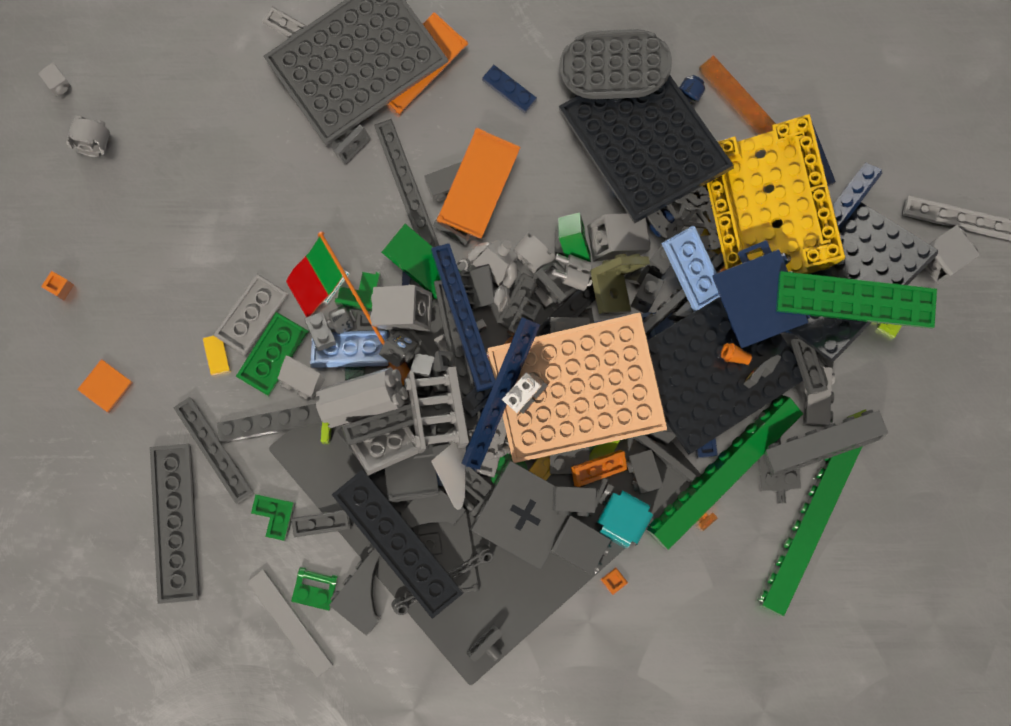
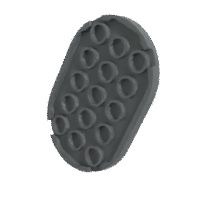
(615, 64)

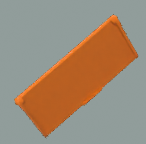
(451, 45)
(478, 183)

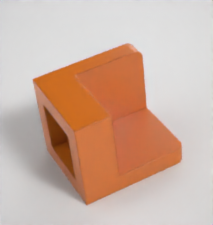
(57, 285)

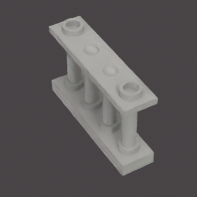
(455, 417)

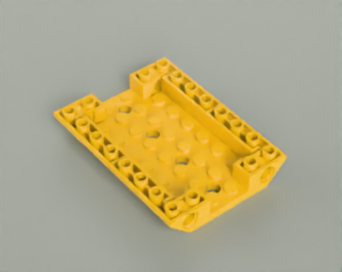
(799, 199)

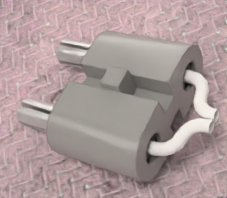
(575, 271)

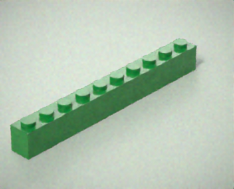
(724, 471)
(807, 532)

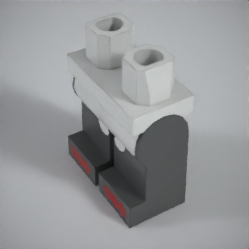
(520, 396)

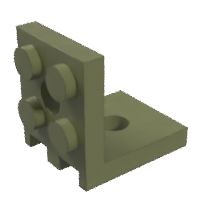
(611, 278)

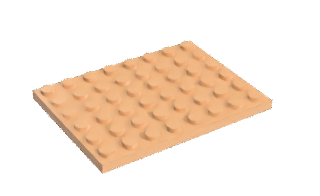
(596, 391)

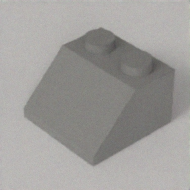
(300, 377)

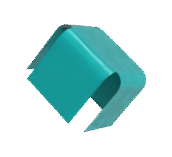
(624, 519)

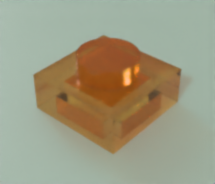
(705, 521)

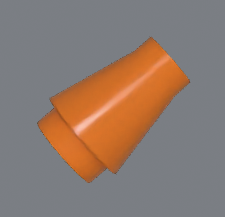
(735, 354)

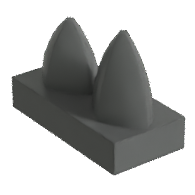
(351, 145)

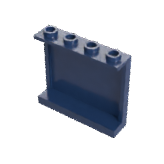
(751, 299)

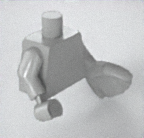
(502, 267)

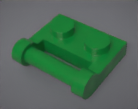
(312, 595)

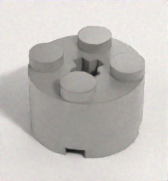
(88, 136)
(533, 253)

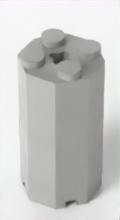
(361, 397)

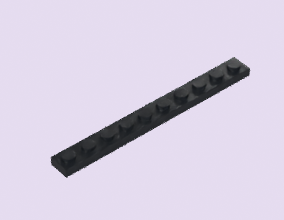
(570, 308)

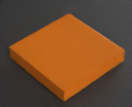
(105, 386)

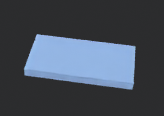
(692, 267)
(351, 350)

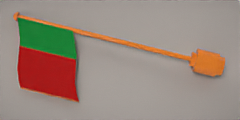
(318, 277)

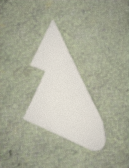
(452, 472)

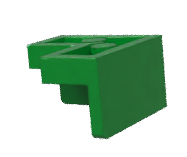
(573, 236)
(365, 291)

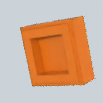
(614, 581)

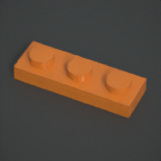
(599, 468)

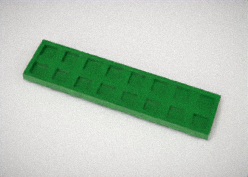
(856, 300)

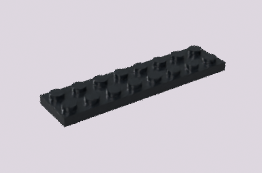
(397, 543)

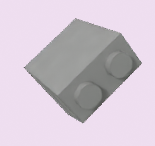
(617, 235)
(953, 254)
(401, 308)

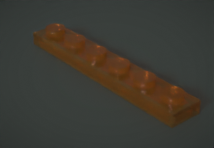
(737, 96)

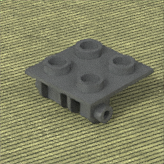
(478, 286)

